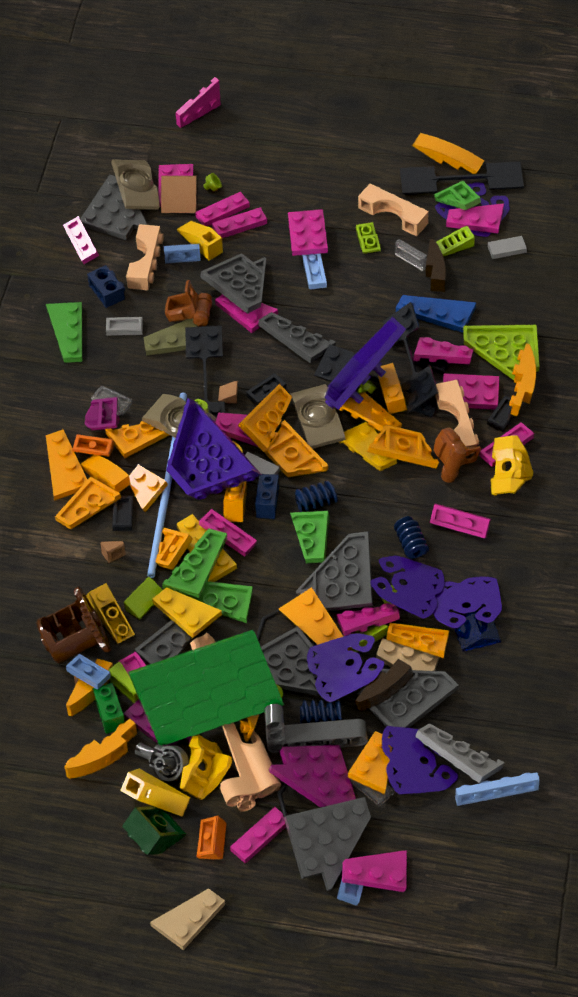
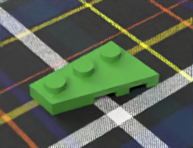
(312, 534)

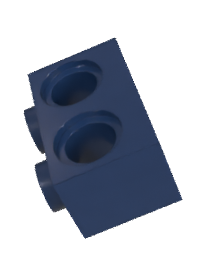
(106, 286)
(267, 496)

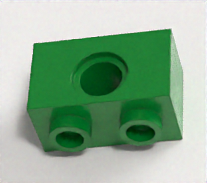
(108, 707)

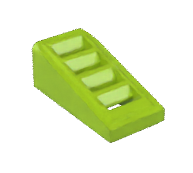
(466, 241)
(122, 681)

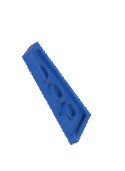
(441, 312)

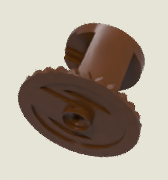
(69, 624)

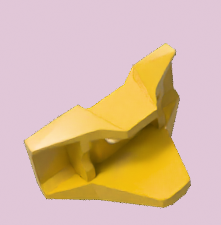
(510, 449)
(199, 782)

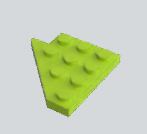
(502, 344)

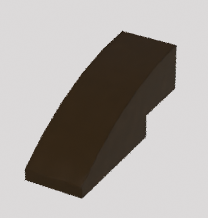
(435, 267)
(384, 685)

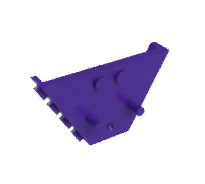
(361, 364)
(208, 454)

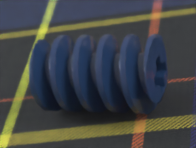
(315, 495)
(411, 537)
(320, 712)

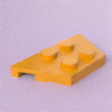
(403, 445)
(293, 453)

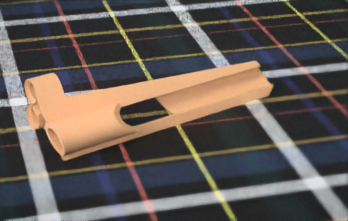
(250, 760)

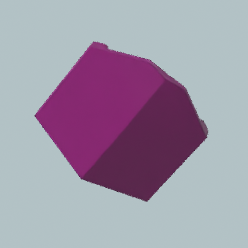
(103, 414)

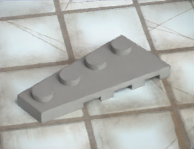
(474, 764)

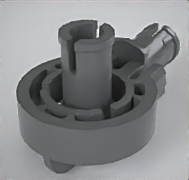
(165, 760)

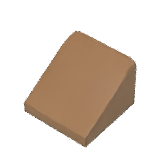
(228, 392)
(112, 550)

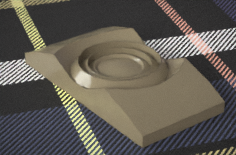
(136, 184)
(167, 414)
(317, 419)

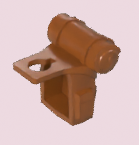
(189, 306)
(453, 453)

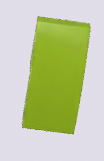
(367, 238)

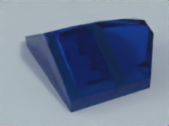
(476, 633)

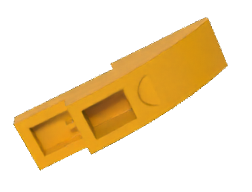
(524, 378)
(98, 756)

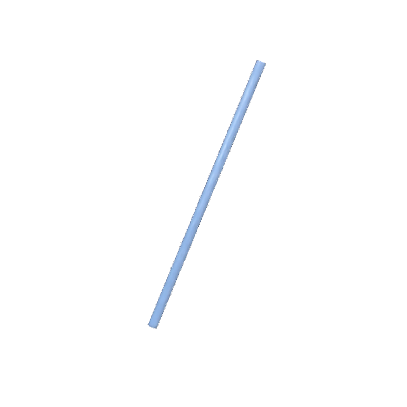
(161, 514)

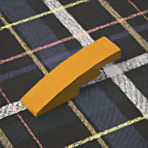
(450, 153)

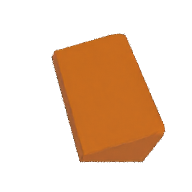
(93, 445)
(211, 838)

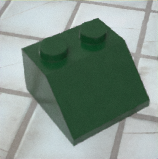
(152, 829)

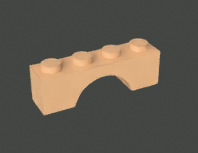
(377, 200)
(141, 273)
(451, 399)

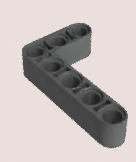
(342, 732)

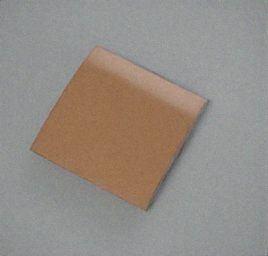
(178, 194)

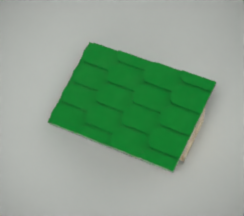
(205, 688)

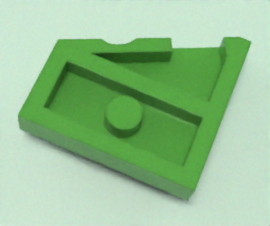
(459, 196)

